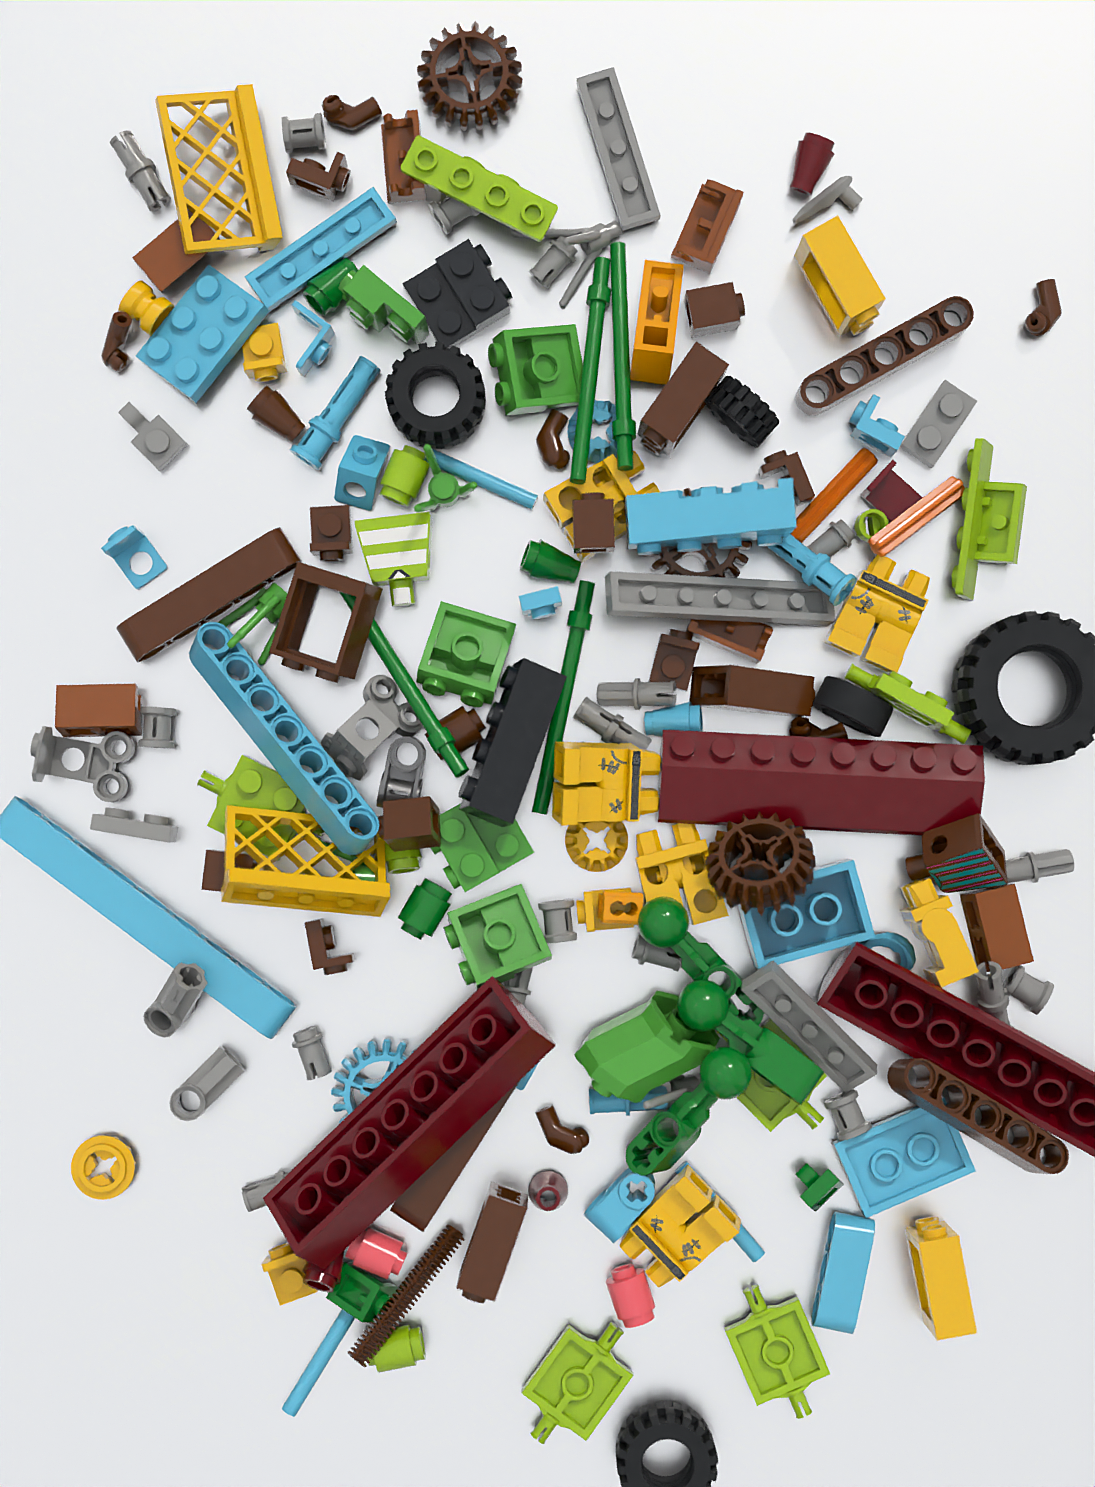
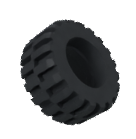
(980, 699)

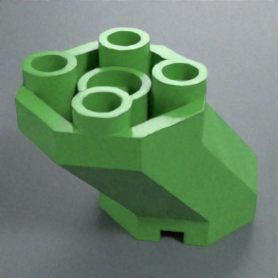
(643, 1049)

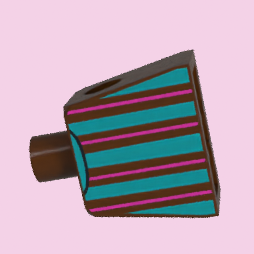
(960, 857)

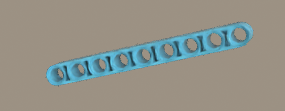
(143, 916)

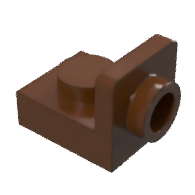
(313, 178)
(792, 468)
(331, 532)
(674, 659)
(322, 940)

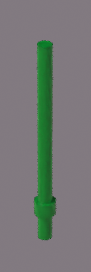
(598, 299)
(623, 427)
(579, 622)
(439, 737)

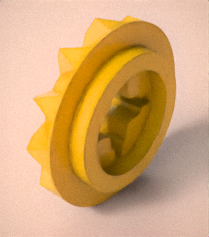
(597, 859)
(102, 1185)

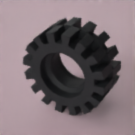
(742, 411)

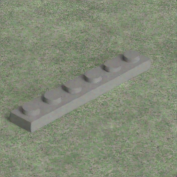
(716, 599)

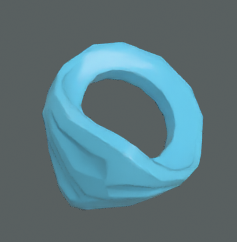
(897, 944)

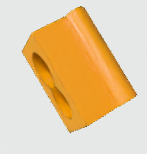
(619, 917)

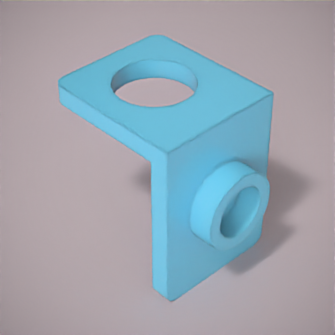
(320, 345)
(360, 465)
(124, 545)

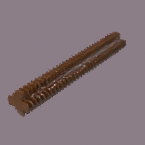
(405, 1295)

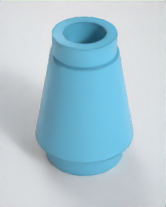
(681, 717)

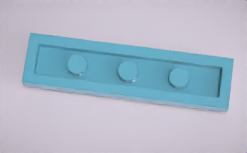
(321, 248)

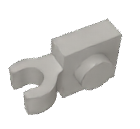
(155, 438)

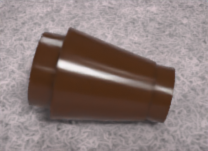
(276, 414)

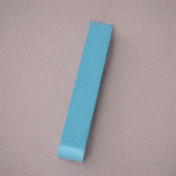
(284, 756)

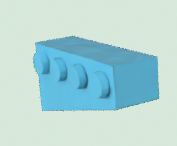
(710, 517)

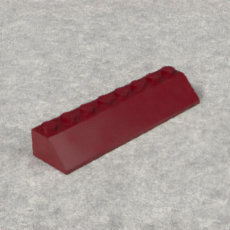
(818, 781)
(964, 1042)
(407, 1123)

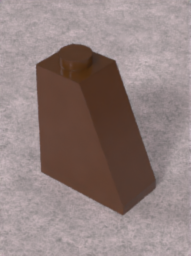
(752, 690)

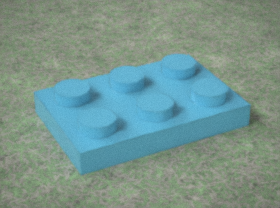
(202, 333)
(902, 1159)

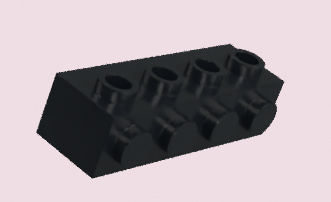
(512, 742)

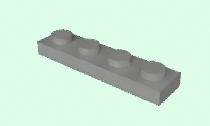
(618, 148)
(809, 1026)

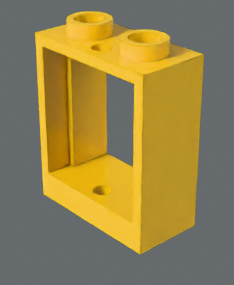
(839, 277)
(940, 1279)

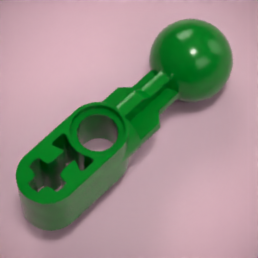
(665, 924)
(706, 1008)
(724, 1076)

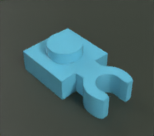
(541, 603)

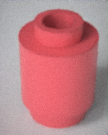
(377, 1253)
(631, 1295)

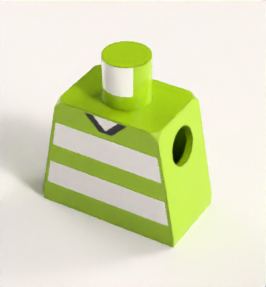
(397, 552)

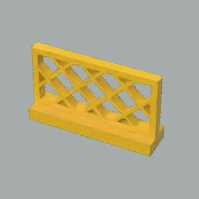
(252, 165)
(294, 889)

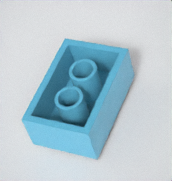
(822, 920)

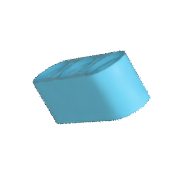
(843, 1272)

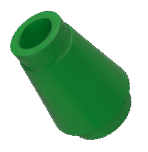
(323, 290)
(549, 563)

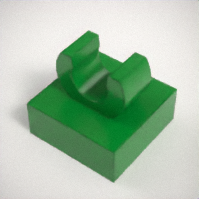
(819, 1187)

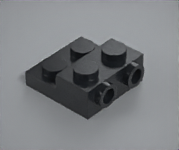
(459, 294)

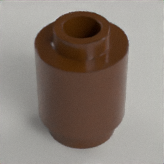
(464, 727)

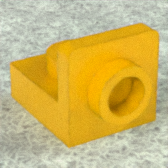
(264, 353)
(588, 909)
(286, 1274)

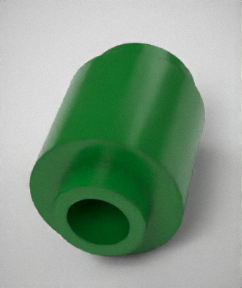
(424, 909)

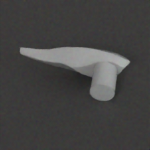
(840, 188)

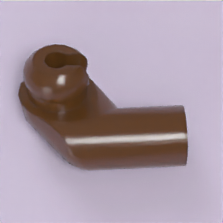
(349, 116)
(1048, 310)
(115, 341)
(549, 442)
(802, 727)
(559, 1136)

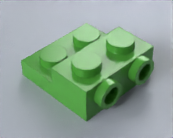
(376, 304)
(537, 368)
(465, 654)
(478, 848)
(497, 937)

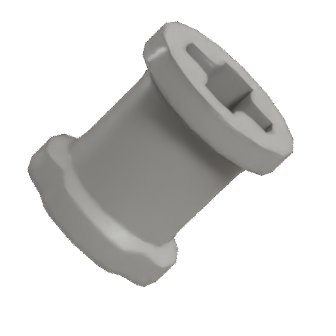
(314, 138)
(450, 212)
(157, 727)
(558, 920)
(1028, 989)
(847, 1115)

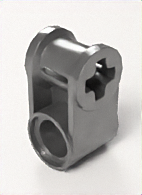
(400, 776)

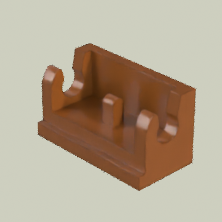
(397, 140)
(707, 225)
(165, 256)
(736, 637)
(98, 710)
(997, 926)

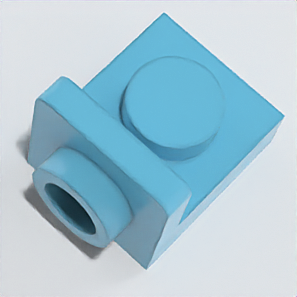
(877, 434)

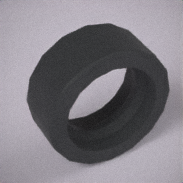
(853, 706)

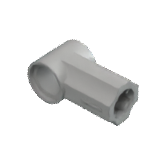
(175, 1000)
(207, 1082)

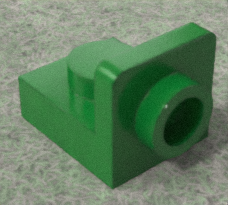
(361, 1293)

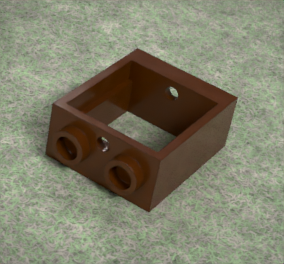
(681, 400)
(296, 613)
(492, 1243)

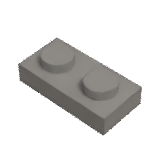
(938, 423)
(117, 822)

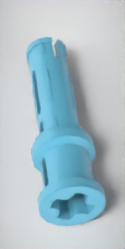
(326, 427)
(816, 569)

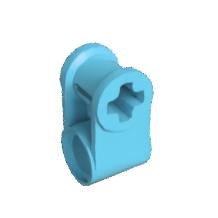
(618, 1207)

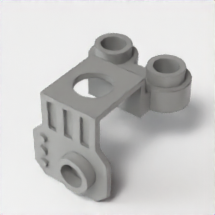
(349, 748)
(98, 763)

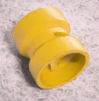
(145, 307)

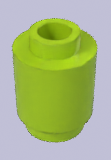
(404, 475)
(400, 1350)

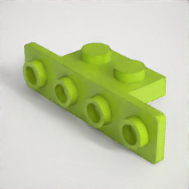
(479, 188)
(990, 522)

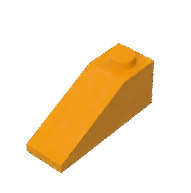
(656, 322)

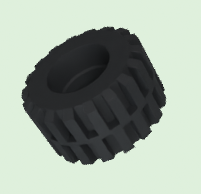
(429, 363)
(664, 1424)

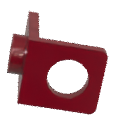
(890, 493)

